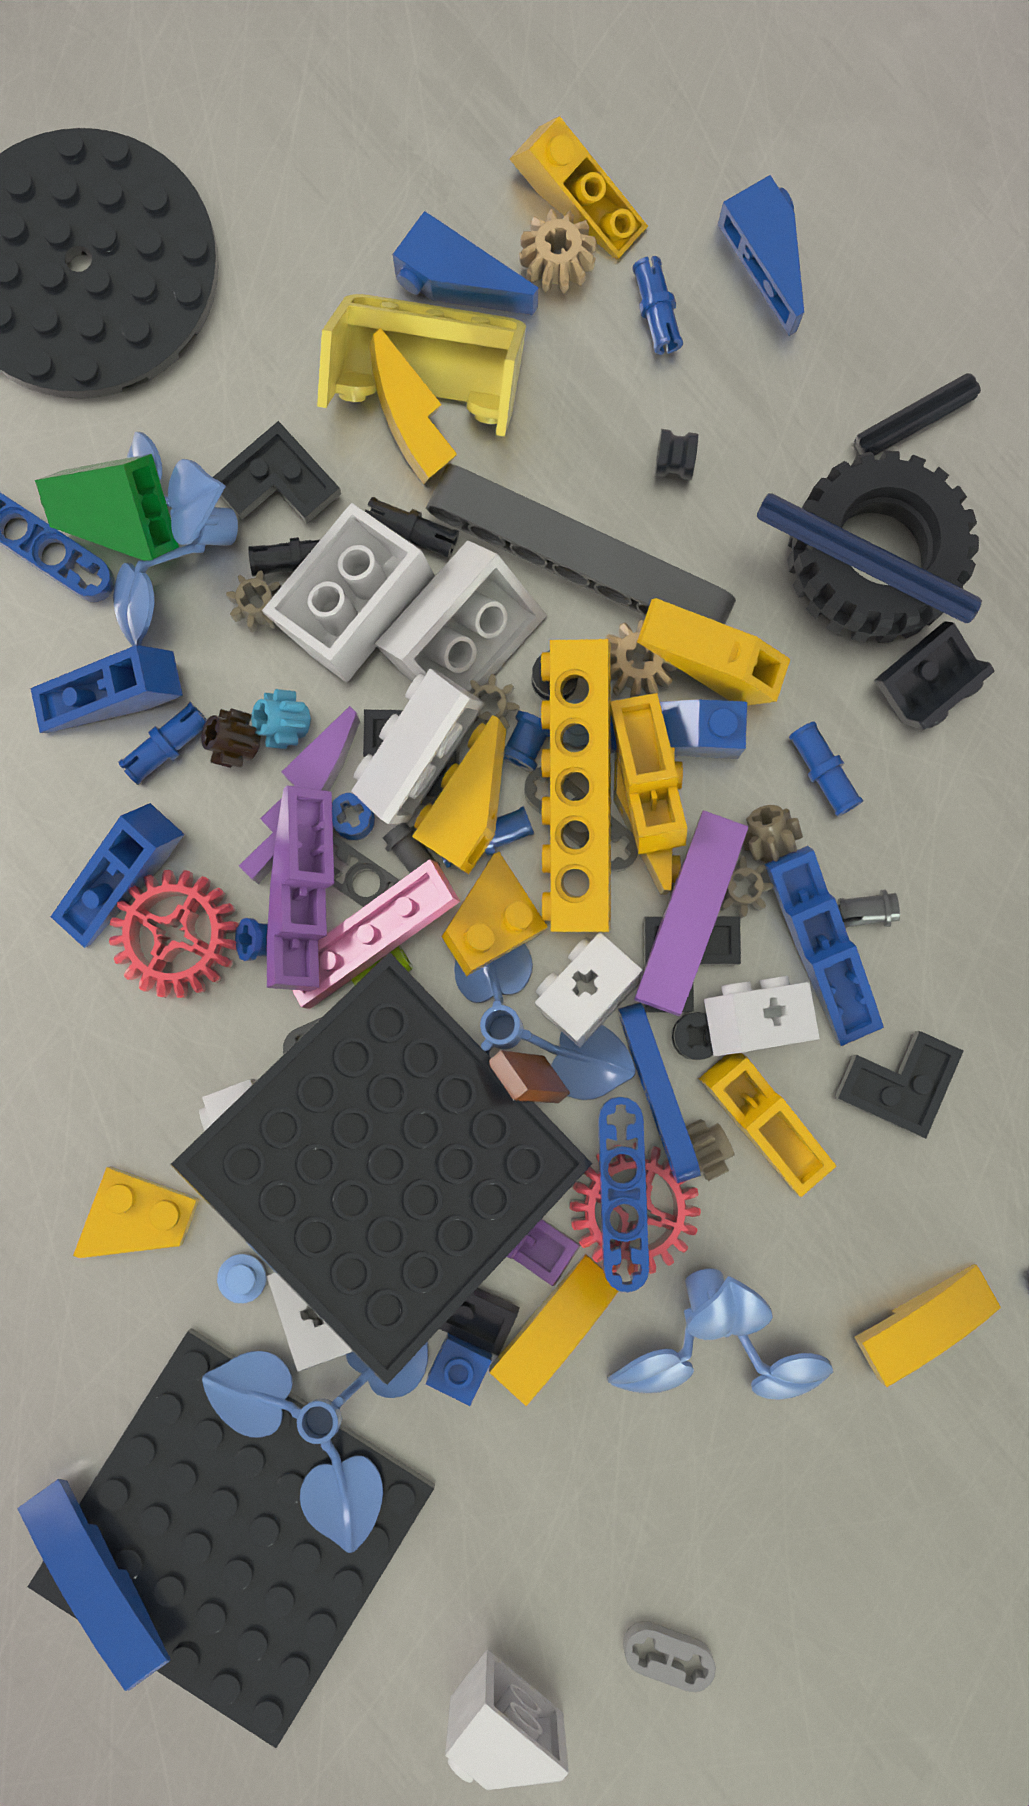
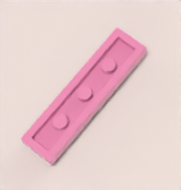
(379, 929)

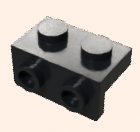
(933, 677)

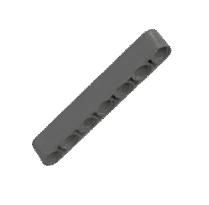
(570, 547)

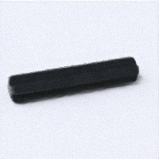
(918, 415)

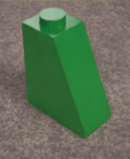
(111, 506)

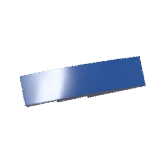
(824, 945)
(93, 1585)

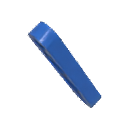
(40, 535)
(659, 1093)
(617, 1193)

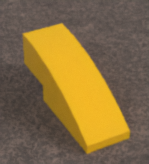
(407, 409)
(648, 773)
(768, 1122)
(928, 1325)
(553, 1330)

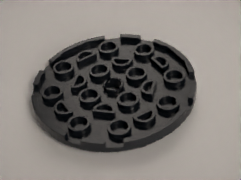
(147, 272)

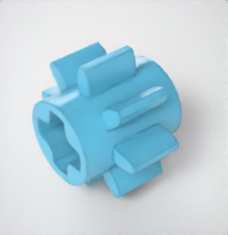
(281, 718)

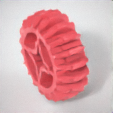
(139, 914)
(673, 1223)

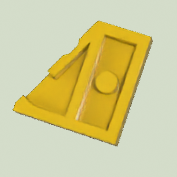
(492, 918)
(134, 1216)

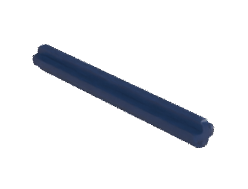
(869, 558)

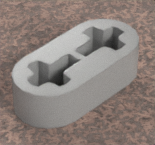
(664, 1667)

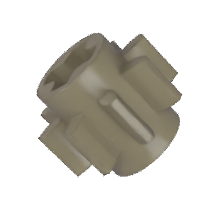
(242, 596)
(493, 691)
(771, 833)
(755, 889)
(711, 1148)

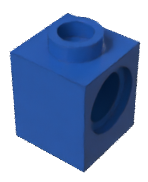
(459, 1369)

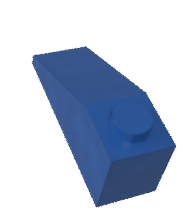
(764, 237)
(456, 271)
(107, 689)
(703, 728)
(130, 851)

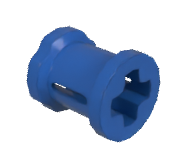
(525, 741)
(345, 829)
(251, 939)

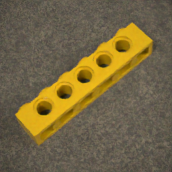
(592, 662)

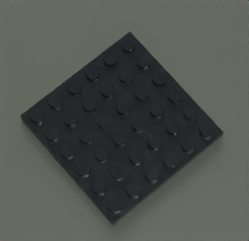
(382, 1167)
(224, 1551)

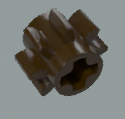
(230, 738)

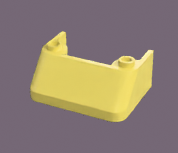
(451, 350)

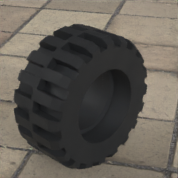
(919, 502)

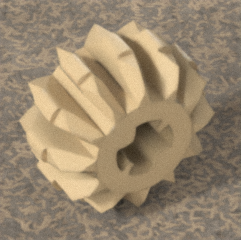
(553, 235)
(653, 671)

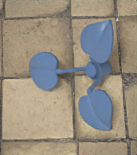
(193, 524)
(585, 1071)
(716, 1312)
(336, 1497)

